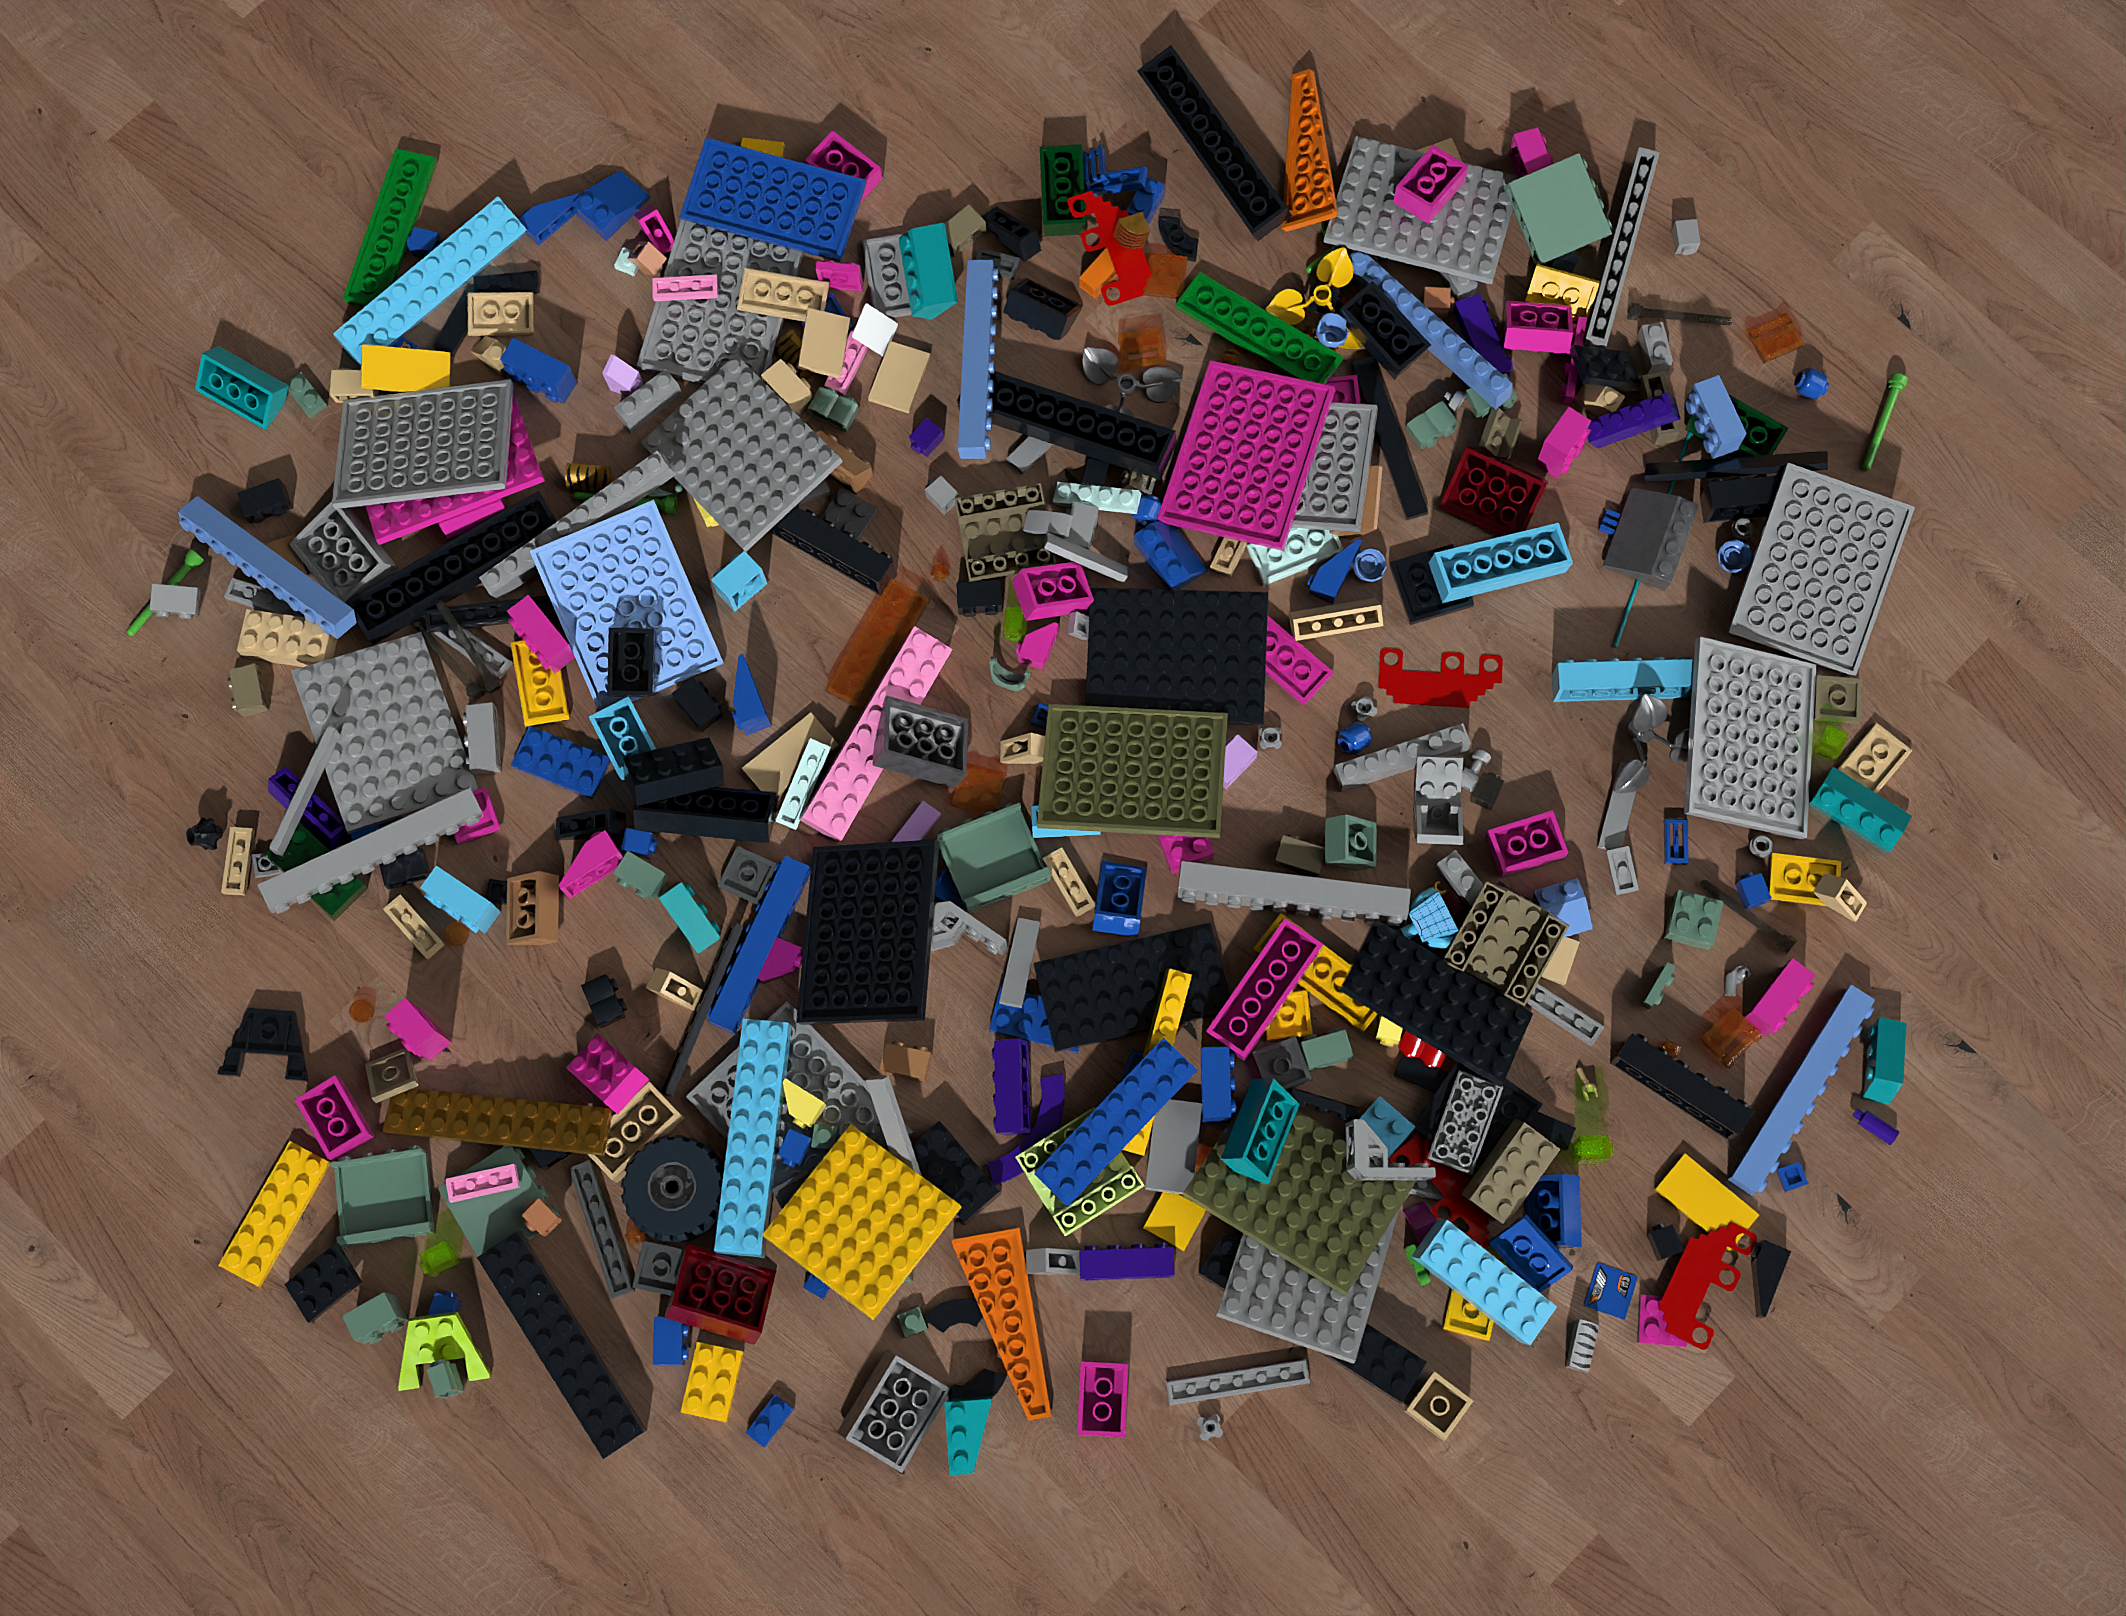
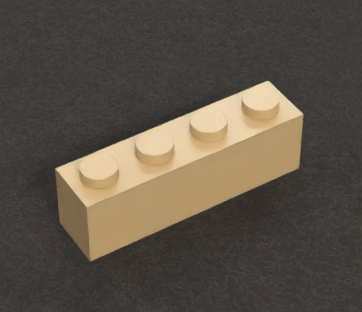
(1336, 619)

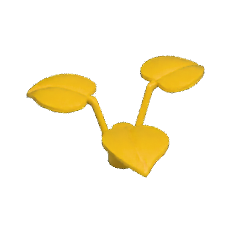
(1333, 269)

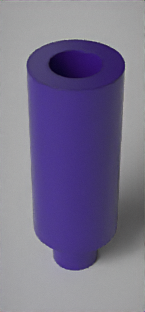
(1876, 1126)

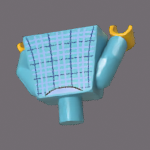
(1431, 919)

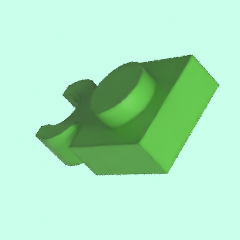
(1419, 1270)

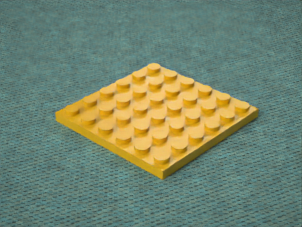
(861, 1221)

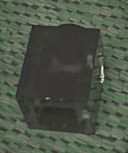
(1487, 790)

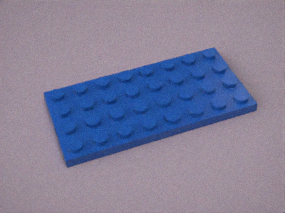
(773, 199)

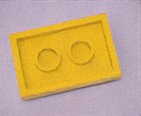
(1563, 288)
(1796, 877)
(712, 1382)

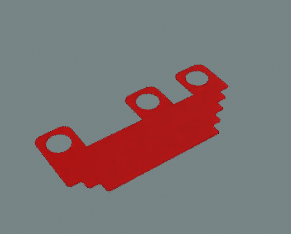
(1128, 263)
(1446, 688)
(1451, 1184)
(1692, 1277)

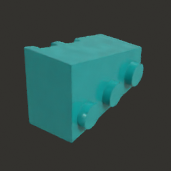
(690, 916)
(1885, 1060)
(964, 1431)

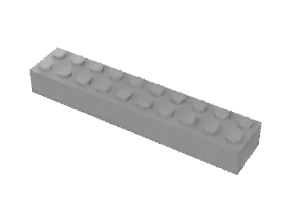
(1293, 893)

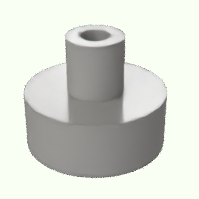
(1455, 401)

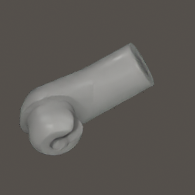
(1733, 978)

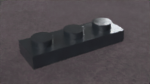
(508, 282)
(1325, 1104)

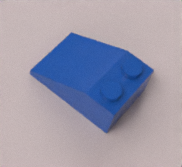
(610, 204)
(748, 706)
(1119, 899)

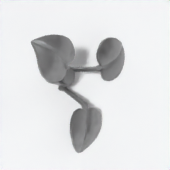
(1102, 364)
(1648, 714)

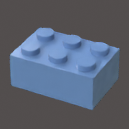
(1715, 417)

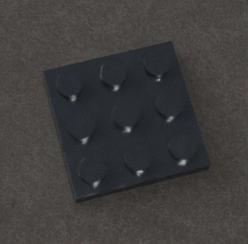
(1419, 590)

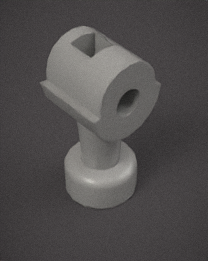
(1470, 776)

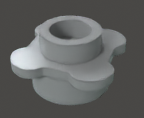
(1364, 702)
(1274, 733)
(1216, 1431)

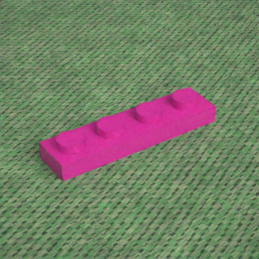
(1568, 390)

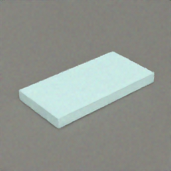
(1302, 551)

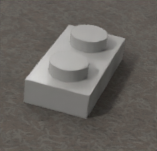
(1622, 870)

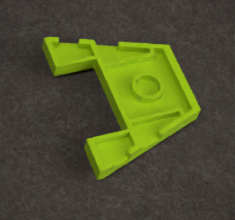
(435, 1339)

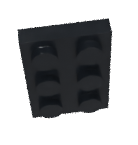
(1605, 367)
(323, 1283)

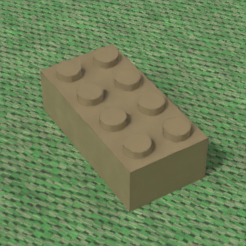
(1510, 1171)

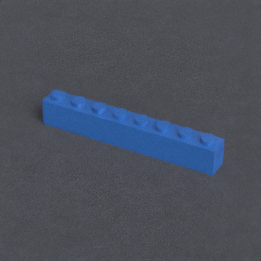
(769, 923)

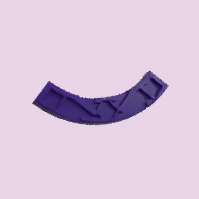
(1047, 1123)

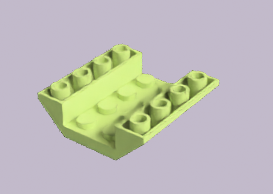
(1110, 1187)

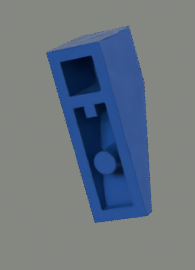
(547, 218)
(1333, 573)

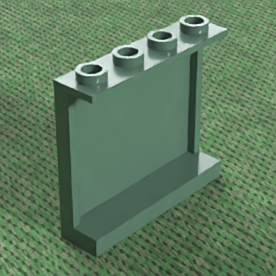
(1558, 209)
(992, 857)
(383, 1196)
(498, 1215)

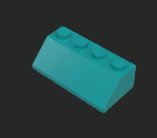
(928, 270)
(240, 387)
(1860, 810)
(1260, 1130)

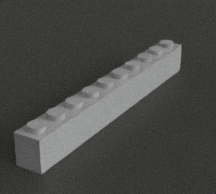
(1621, 248)
(605, 504)
(370, 851)

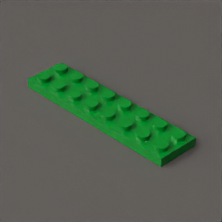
(390, 226)
(1257, 331)

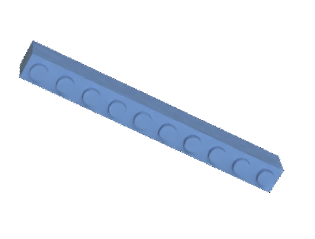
(1444, 341)
(977, 359)
(267, 567)
(1801, 1090)

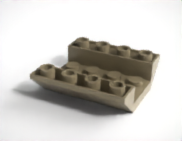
(994, 532)
(1506, 941)

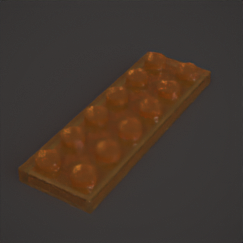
(877, 644)

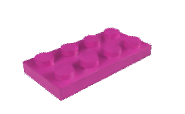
(1293, 665)

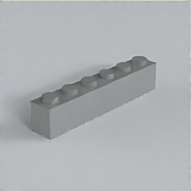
(1400, 757)

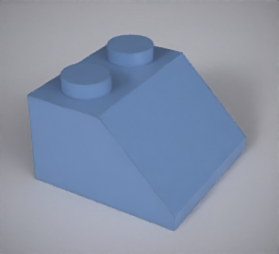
(1568, 903)

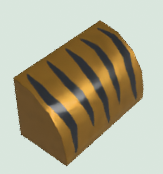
(1132, 231)
(788, 350)
(587, 477)

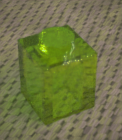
(1014, 624)
(1831, 742)
(438, 1259)

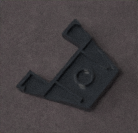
(267, 1034)

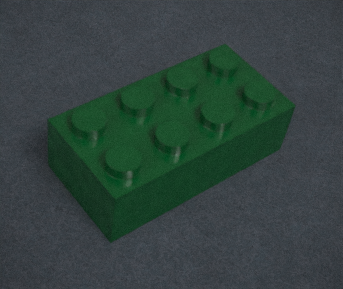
(1060, 179)
(1762, 431)
(306, 847)

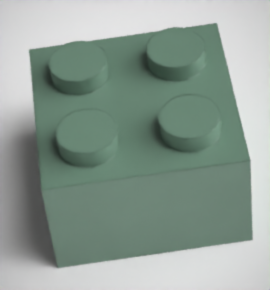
(1350, 842)
(1693, 920)
(375, 1318)

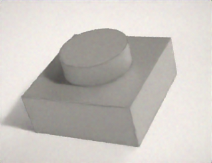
(1078, 625)

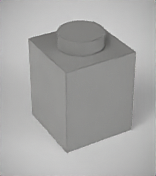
(1686, 236)
(941, 494)

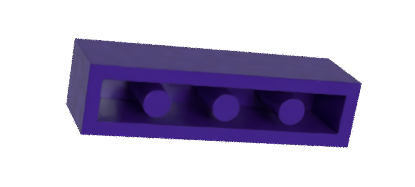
(1481, 332)
(1633, 420)
(317, 815)
(1011, 1087)
(1126, 1263)

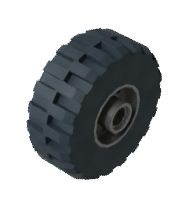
(650, 1185)

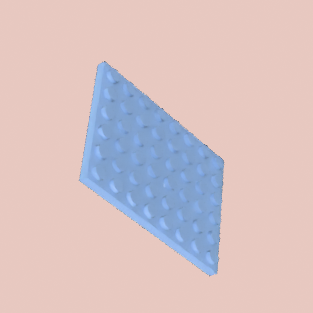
(626, 578)

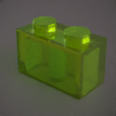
(1592, 1150)

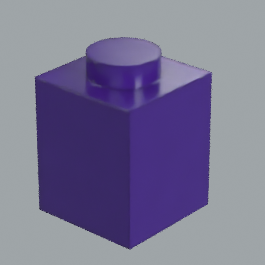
(926, 437)

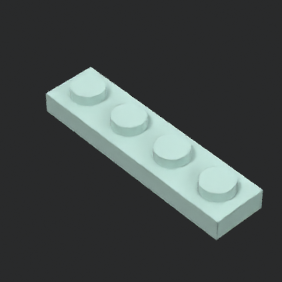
(1103, 497)
(802, 783)

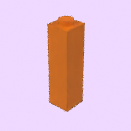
(1098, 274)

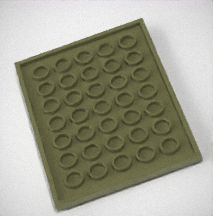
(1133, 771)
(1310, 1207)

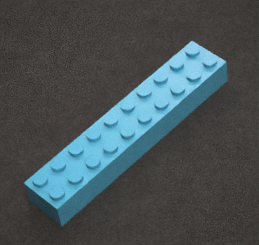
(432, 280)
(753, 1138)

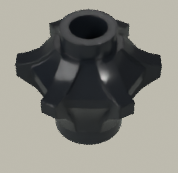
(204, 834)

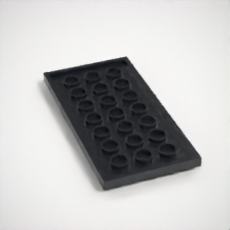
(1117, 986)
(1436, 1002)

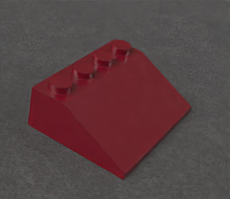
(1493, 493)
(721, 1294)

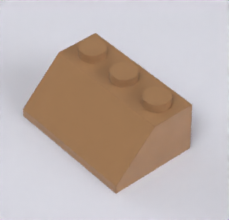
(853, 471)
(1371, 506)
(532, 912)

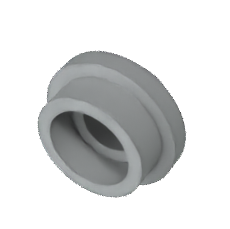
(1746, 524)
(1767, 843)

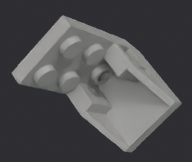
(1438, 800)
(945, 935)
(1364, 1145)

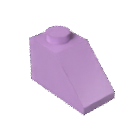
(621, 377)
(1237, 759)

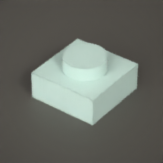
(624, 264)

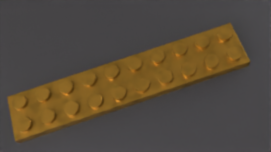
(499, 1121)

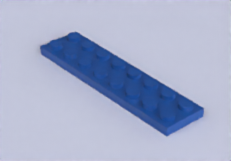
(1115, 1122)

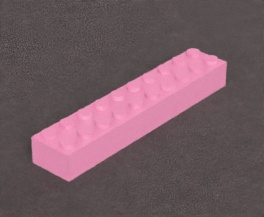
(852, 770)

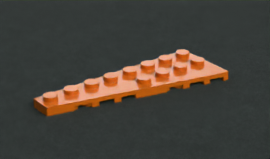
(1307, 173)
(999, 1282)

